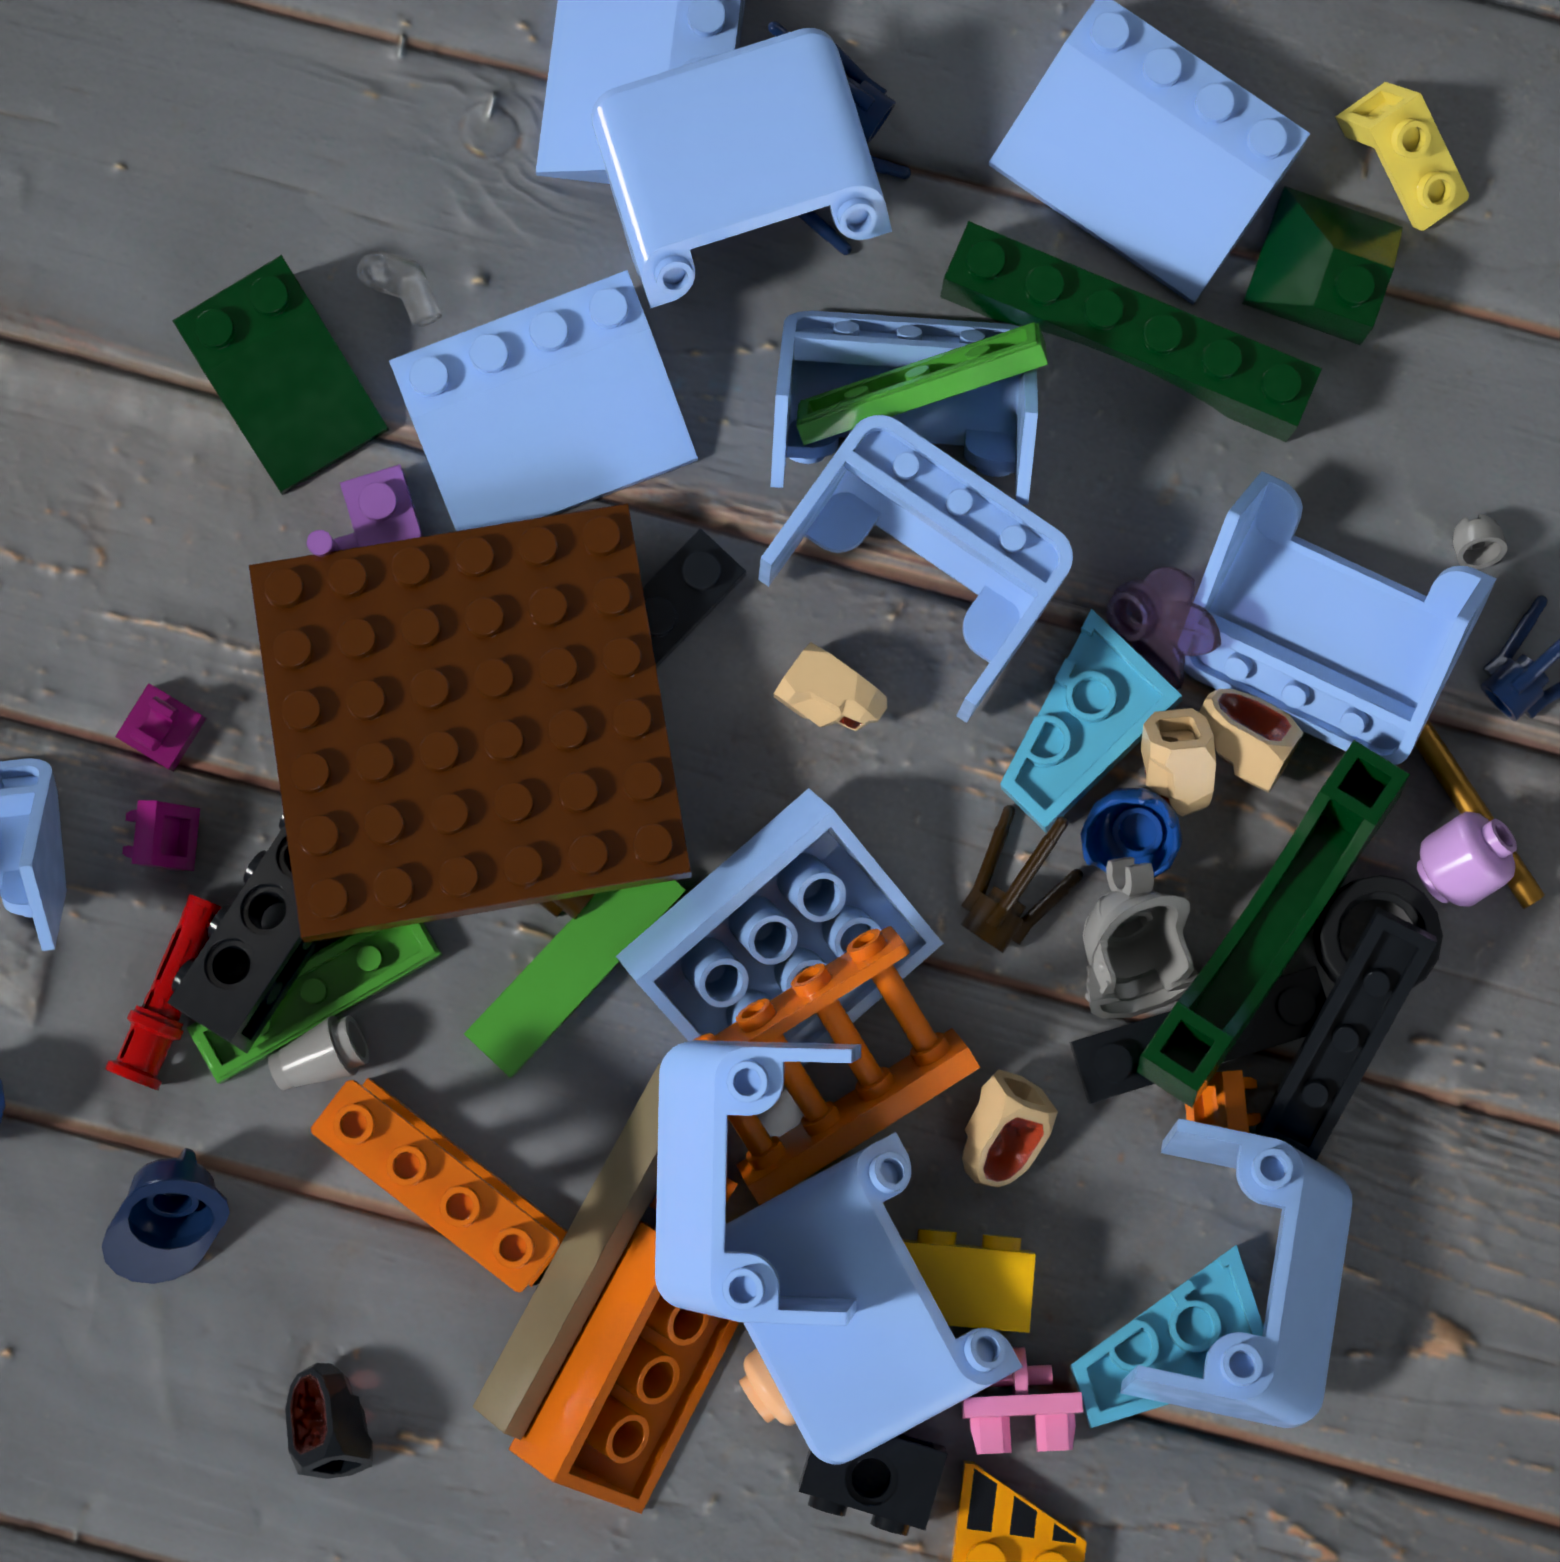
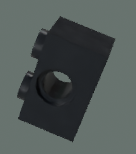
(904, 1499)

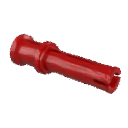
(157, 1022)

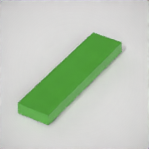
(922, 382)
(567, 972)
(326, 987)

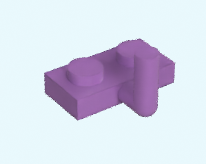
(378, 511)

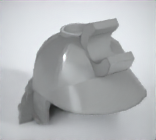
(1135, 945)

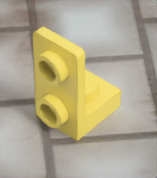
(1410, 150)

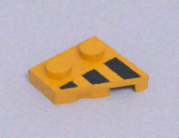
(1006, 1526)

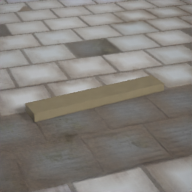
(576, 1273)

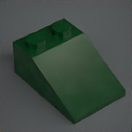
(280, 374)

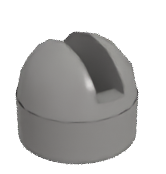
(1479, 542)

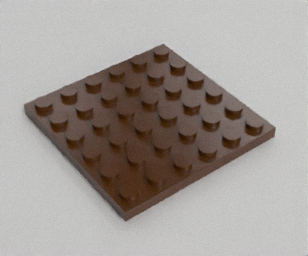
(467, 723)

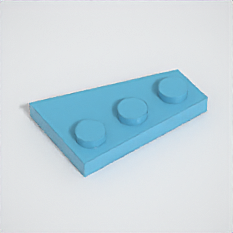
(1085, 723)
(1168, 1337)

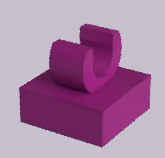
(160, 727)
(163, 835)

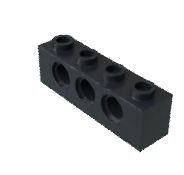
(276, 954)

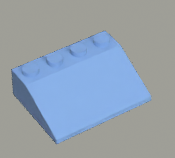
(611, 45)
(1148, 148)
(545, 407)
(765, 917)

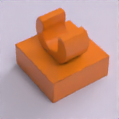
(1225, 1102)

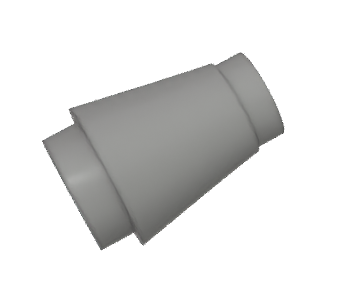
(321, 1054)

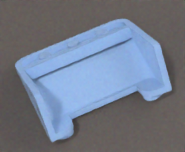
(735, 151)
(1325, 634)
(897, 1353)

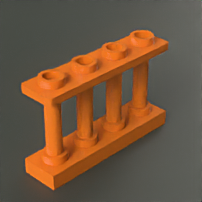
(880, 1093)
(440, 1182)

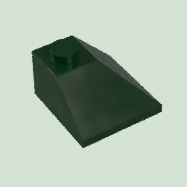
(1324, 266)

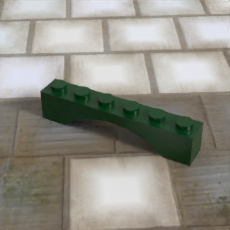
(1202, 358)
(1273, 924)

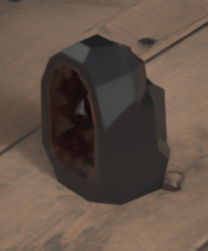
(326, 1424)

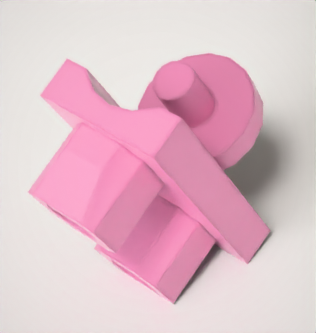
(1052, 1412)

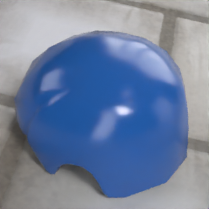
(1132, 825)

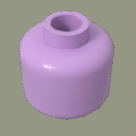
(1467, 859)

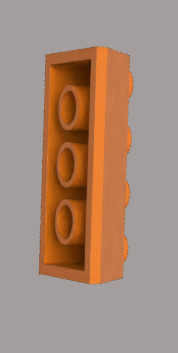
(625, 1386)

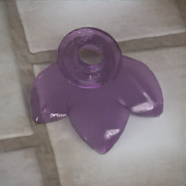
(1163, 621)

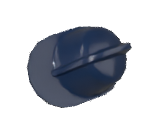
(165, 1221)

